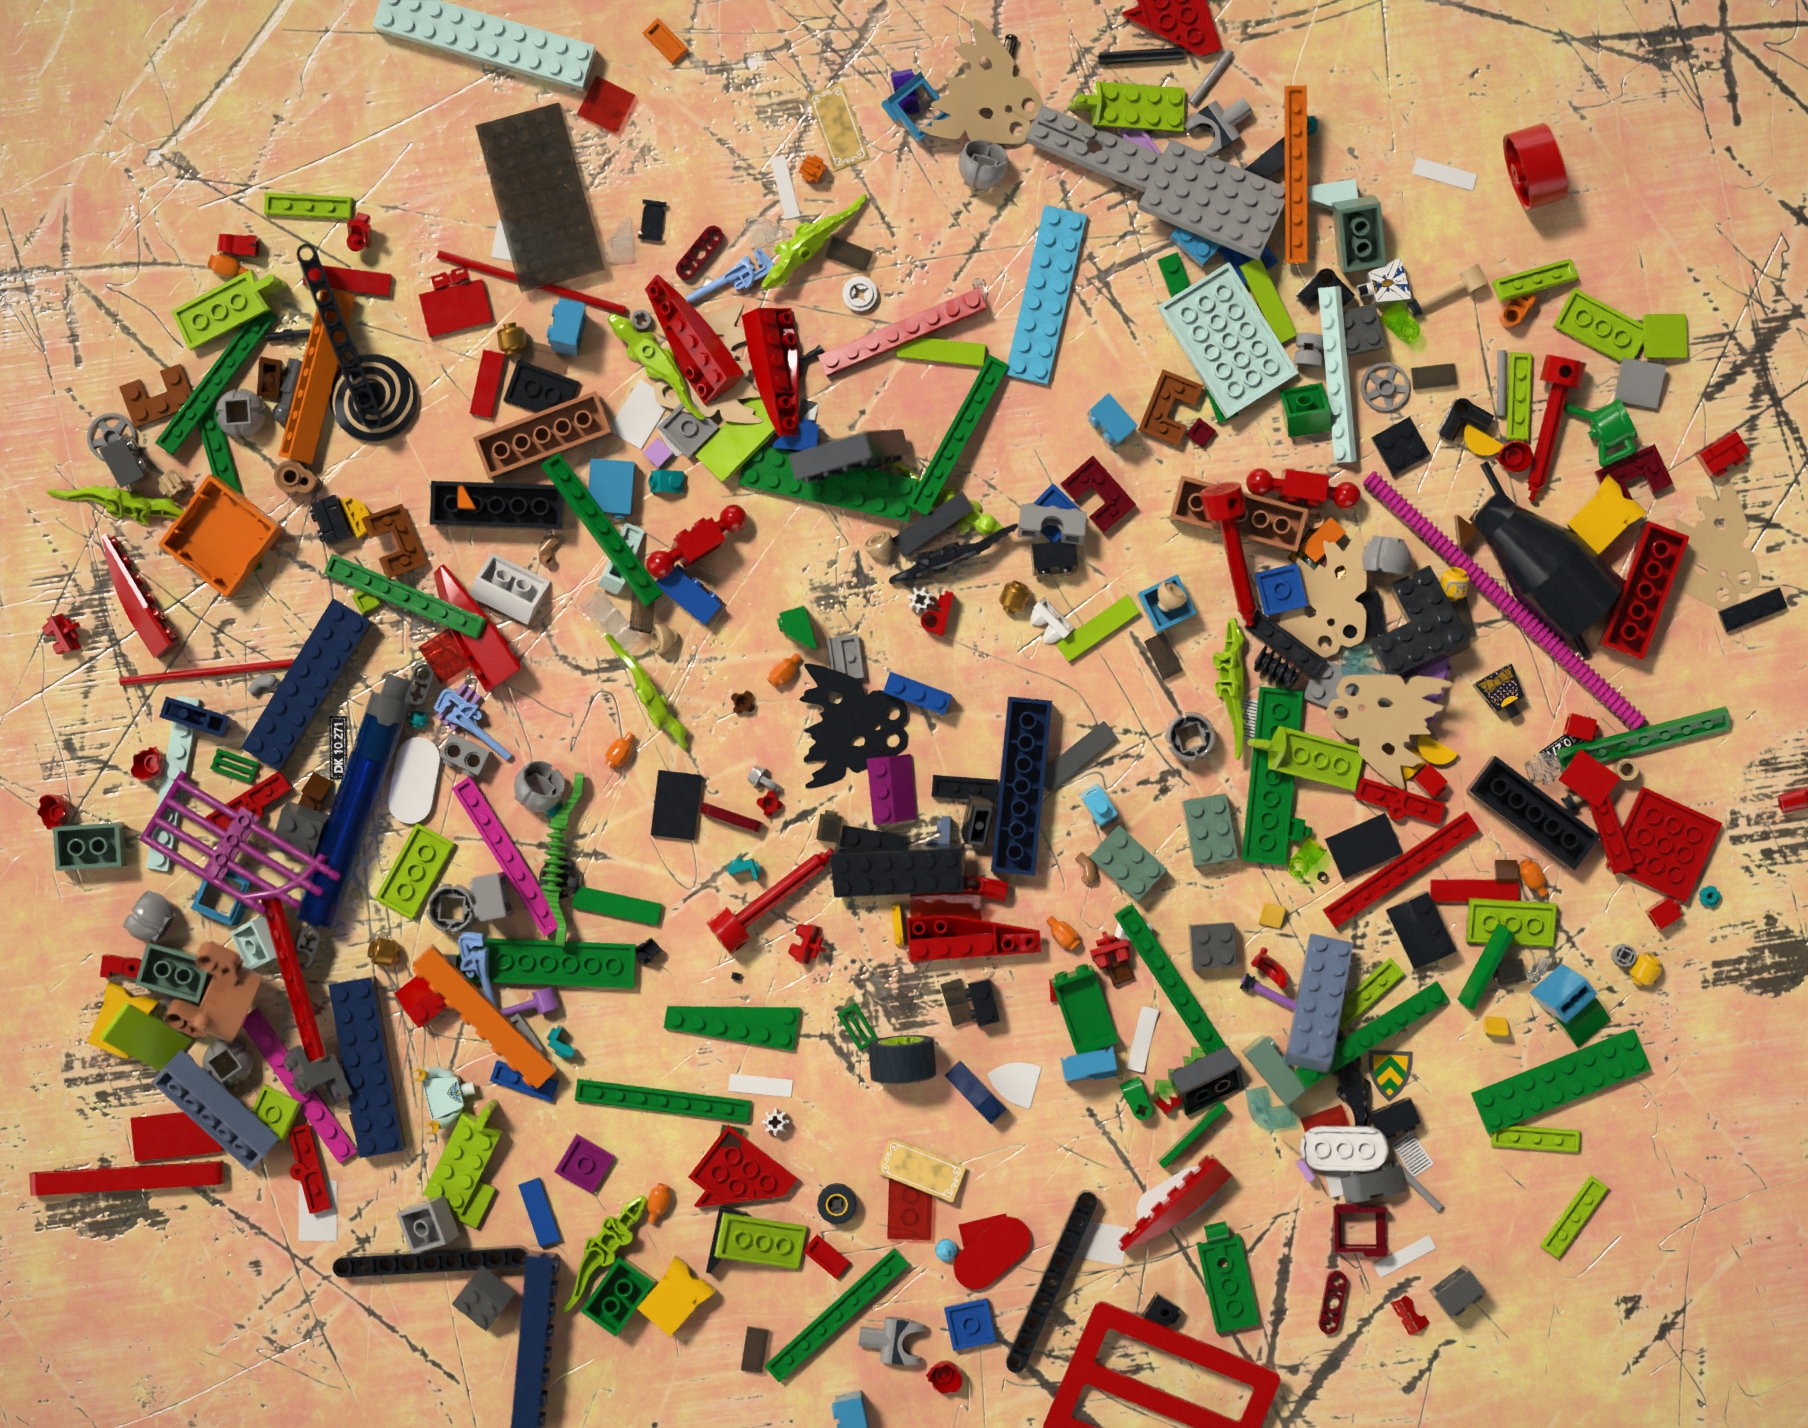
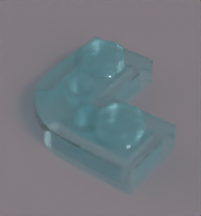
(1354, 661)
(1265, 1115)

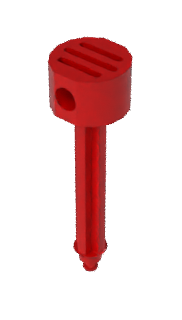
(1552, 415)
(1222, 504)
(731, 929)

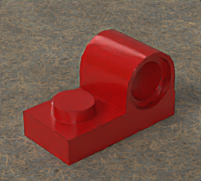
(944, 603)

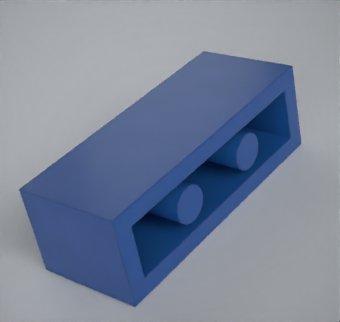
(690, 594)
(917, 693)

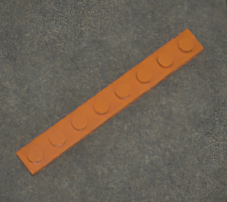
(1295, 173)

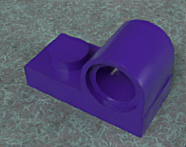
(909, 103)

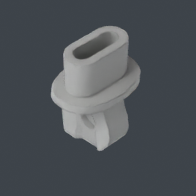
(760, 777)

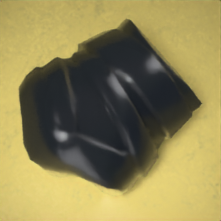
(648, 952)

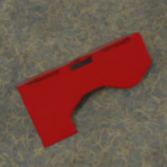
(456, 278)
(1419, 1321)

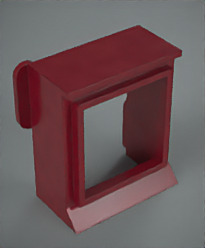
(1369, 1250)

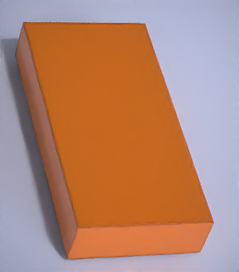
(665, 41)
(1329, 531)

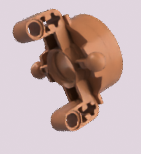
(224, 1000)

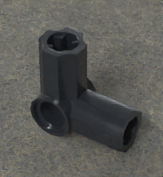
(1309, 293)
(1473, 415)

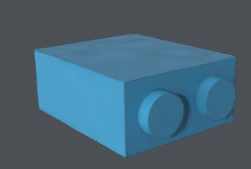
(612, 486)
(1563, 993)

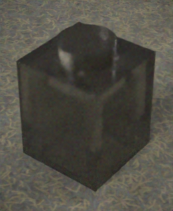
(829, 826)
(1510, 971)

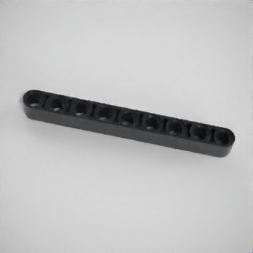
(331, 328)
(421, 1266)
(1051, 1291)

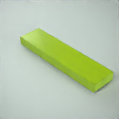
(308, 206)
(1535, 280)
(1268, 299)
(943, 351)
(1519, 396)
(1097, 628)
(1369, 991)
(1537, 1138)
(1574, 1216)

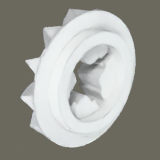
(861, 283)

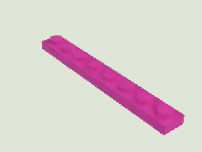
(506, 854)
(312, 1104)

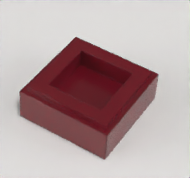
(1200, 432)

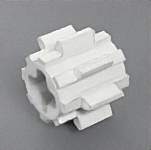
(918, 606)
(770, 1125)

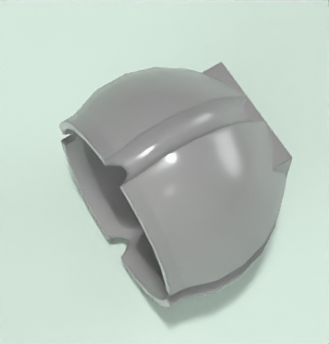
(982, 164)
(255, 413)
(1386, 555)
(1206, 734)
(545, 782)
(436, 905)
(150, 917)
(239, 1053)

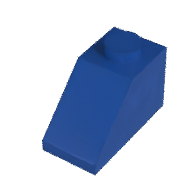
(807, 437)

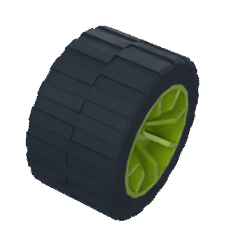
(902, 1059)

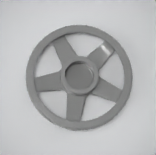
(1384, 386)
(108, 433)

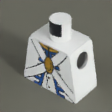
(1386, 284)

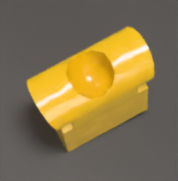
(1605, 515)
(114, 999)
(674, 1297)

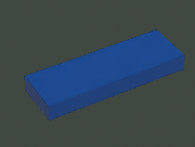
(505, 1076)
(539, 1212)

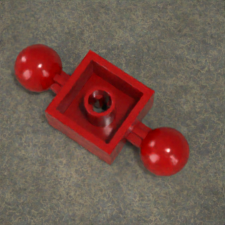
(1303, 487)
(698, 542)

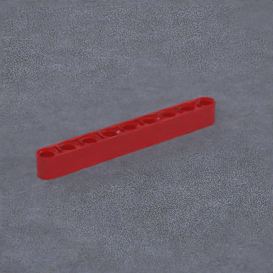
(126, 1178)

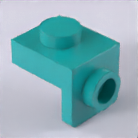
(666, 481)
(739, 865)
(562, 1048)

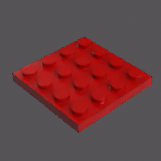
(1667, 843)

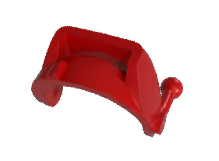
(1258, 962)

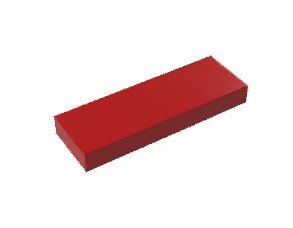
(487, 383)

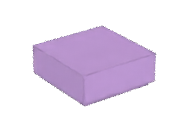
(658, 453)
(1305, 1169)

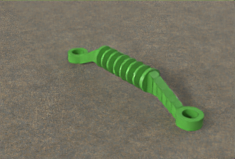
(559, 824)

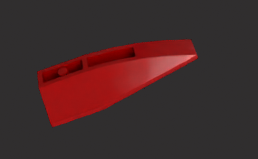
(693, 342)
(775, 364)
(138, 603)
(487, 656)
(966, 937)
(1180, 1203)

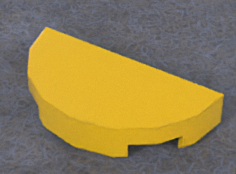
(1479, 442)
(355, 512)
(1434, 751)
(897, 924)

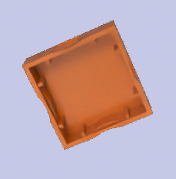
(221, 536)

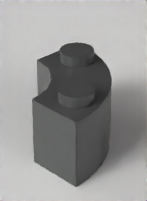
(1366, 1185)

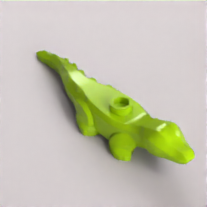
(805, 243)
(657, 361)
(123, 502)
(984, 523)
(1231, 680)
(649, 697)
(602, 1248)

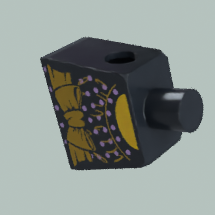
(1501, 690)

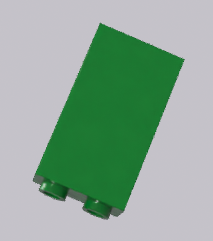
(1084, 1009)

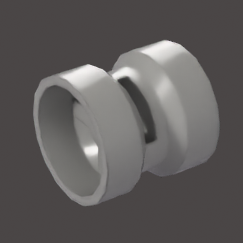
(1620, 957)

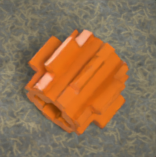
(812, 168)

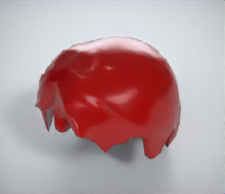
(1515, 456)
(148, 765)
(54, 810)
(945, 1377)

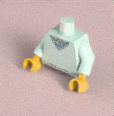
(443, 1095)

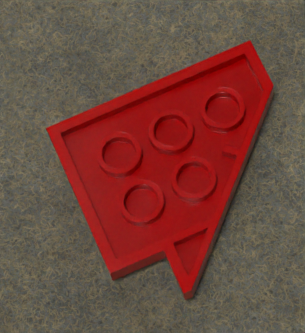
(1178, 21)
(739, 1175)

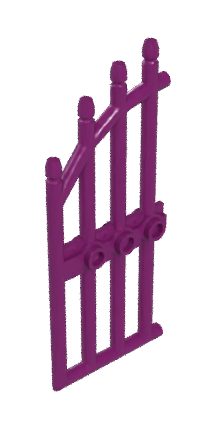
(229, 847)

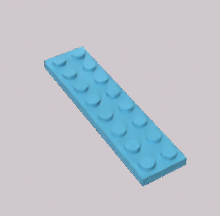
(1045, 294)

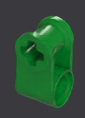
(1134, 1095)

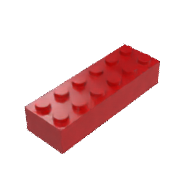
(1644, 590)

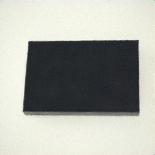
(538, 388)
(676, 805)
(1363, 845)

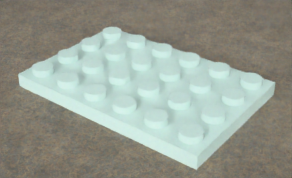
(1227, 340)

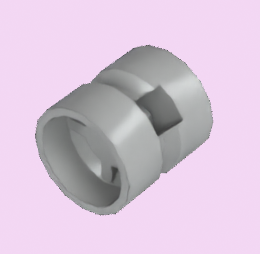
(1309, 358)

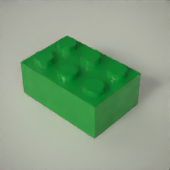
(618, 1295)

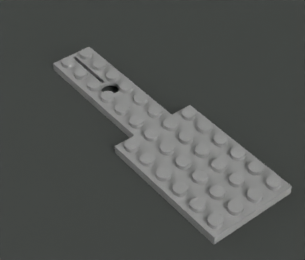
(1177, 186)

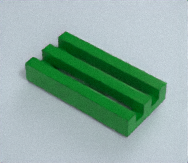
(217, 759)
(848, 1010)

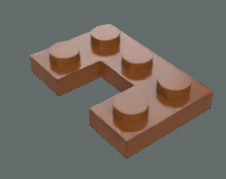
(148, 410)
(1155, 418)
(397, 524)

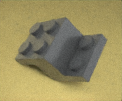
(316, 1075)

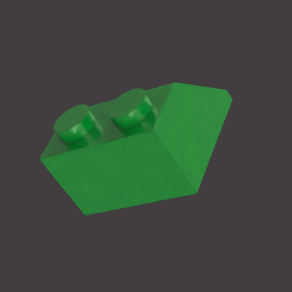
(1305, 410)
(797, 626)
(1585, 1022)

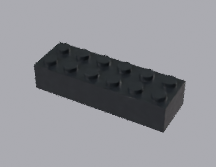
(498, 506)
(1533, 813)
(899, 870)

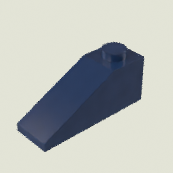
(195, 717)
(975, 1092)

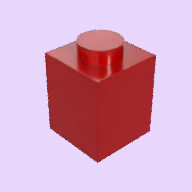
(1580, 727)
(1430, 780)
(1664, 912)

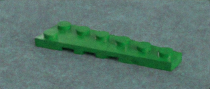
(753, 1025)

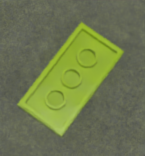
(1600, 326)
(736, 443)
(415, 871)
(1529, 920)
(144, 1037)
(760, 1241)

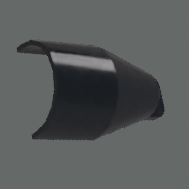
(1548, 567)

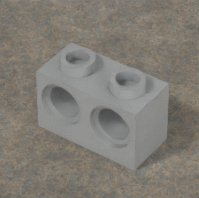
(467, 749)

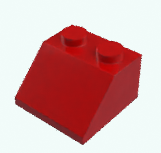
(420, 1001)

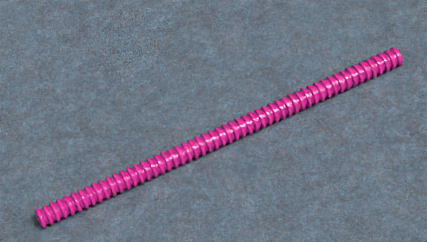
(1505, 601)

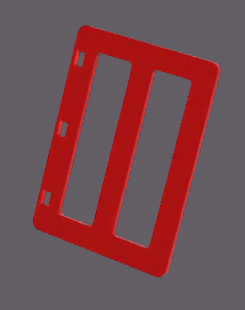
(1085, 1370)

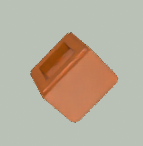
(464, 499)

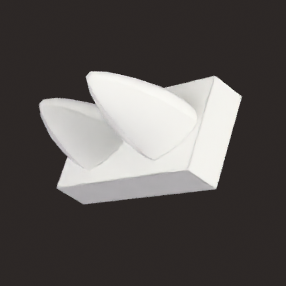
(1058, 625)

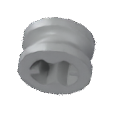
(647, 318)

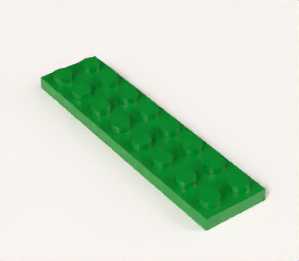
(857, 490)
(1270, 790)
(547, 964)
(1560, 1081)

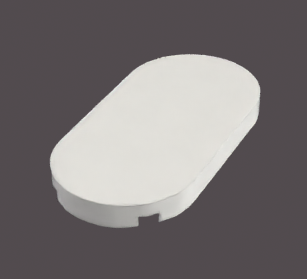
(414, 780)
(1344, 1148)
(1159, 1193)

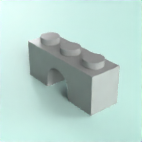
(1069, 522)

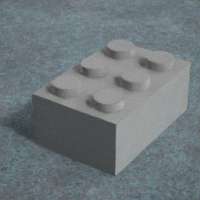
(491, 896)

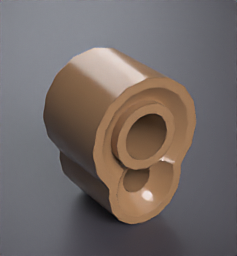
(295, 478)

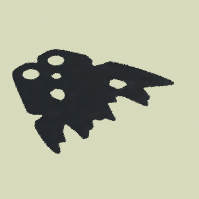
(847, 720)

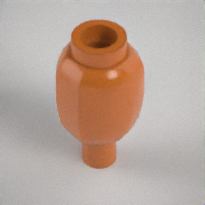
(225, 265)
(783, 670)
(619, 751)
(1533, 876)
(1063, 933)
(658, 1201)

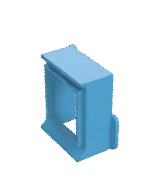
(896, 113)
(238, 908)
(1089, 1065)

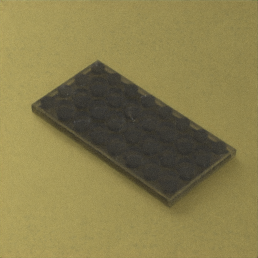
(540, 197)

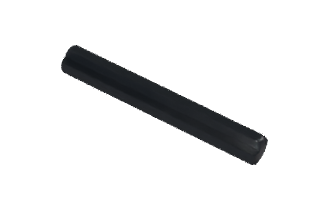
(1143, 55)

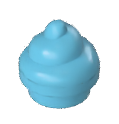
(946, 1250)

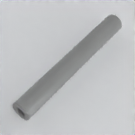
(1210, 77)
(1501, 382)
(1419, 1188)

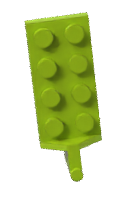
(1133, 106)
(225, 307)
(1312, 757)
(464, 1158)

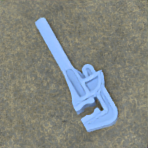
(741, 275)
(465, 716)
(476, 960)

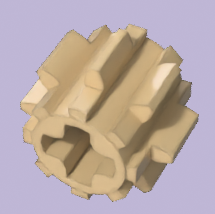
(172, 483)

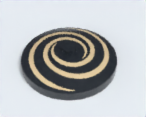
(392, 390)

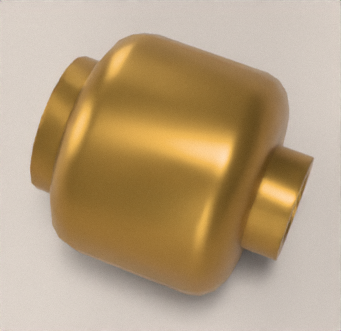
(511, 338)
(1014, 597)
(383, 951)

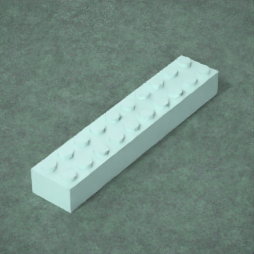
(488, 39)

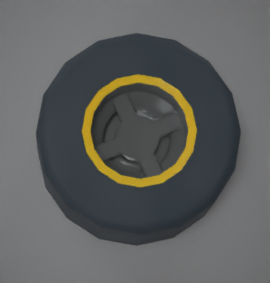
(835, 1210)

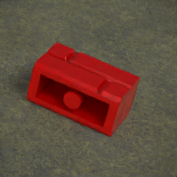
(1722, 454)

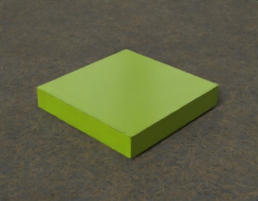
(1665, 336)
(276, 1111)
(476, 1205)

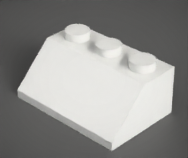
(509, 588)

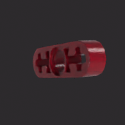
(684, 261)
(731, 817)
(1324, 1316)

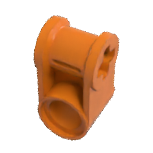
(1518, 307)

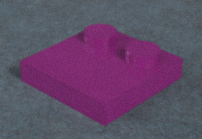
(584, 1163)

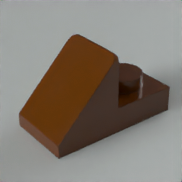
(270, 377)
(1464, 530)
(315, 791)

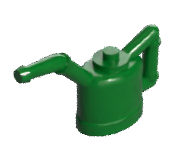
(1609, 428)

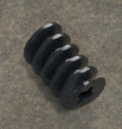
(1276, 669)

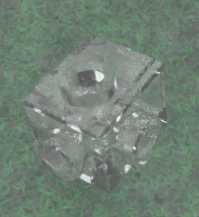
(1543, 768)

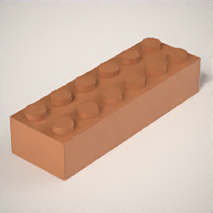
(542, 435)
(1263, 523)

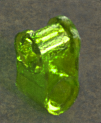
(1398, 321)
(1308, 855)

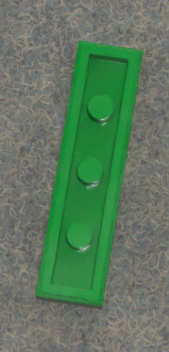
(617, 905)
(1486, 966)
(1192, 1134)

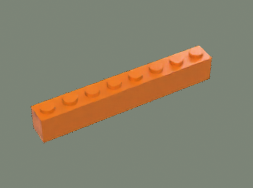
(314, 384)
(484, 1016)

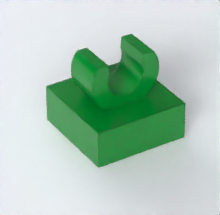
(1298, 829)

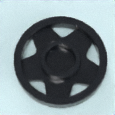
(568, 880)

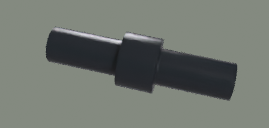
(288, 335)

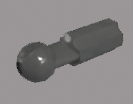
(282, 410)

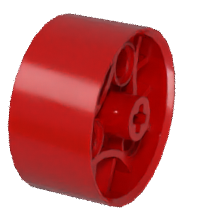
(1535, 166)

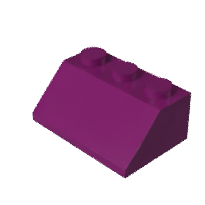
(891, 789)

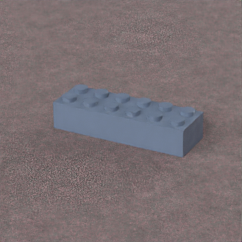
(1318, 1003)
(215, 1110)

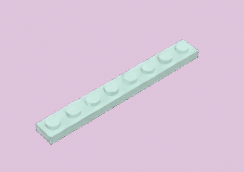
(1337, 374)
(176, 760)

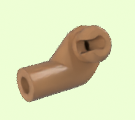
(545, 550)
(1089, 868)

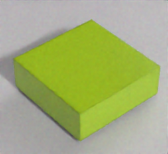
(366, 601)

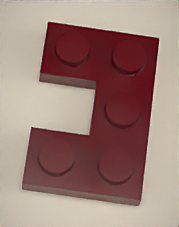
(1642, 462)
(1094, 475)

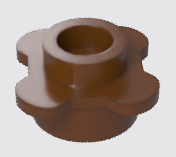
(737, 698)

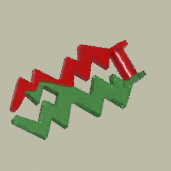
(1161, 1085)

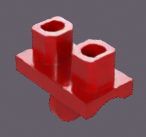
(359, 232)
(65, 633)
(810, 944)
(1119, 948)

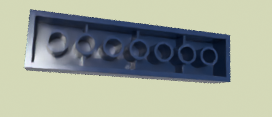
(307, 684)
(1021, 786)
(367, 1066)
(534, 1340)

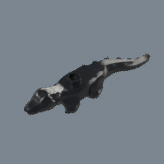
(947, 555)
(1352, 1086)

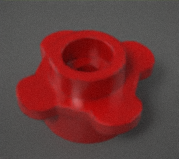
(772, 798)

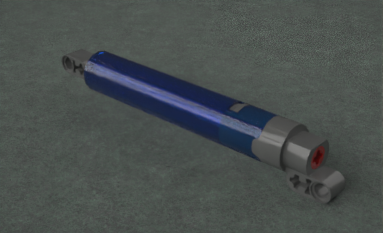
(357, 802)

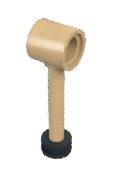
(1470, 279)
(1571, 802)

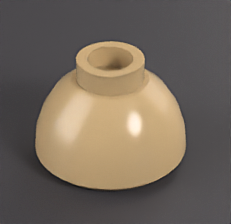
(879, 545)
(1170, 596)
(662, 637)

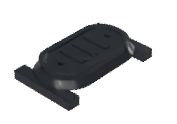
(652, 220)

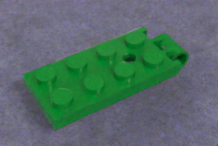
(1227, 1286)

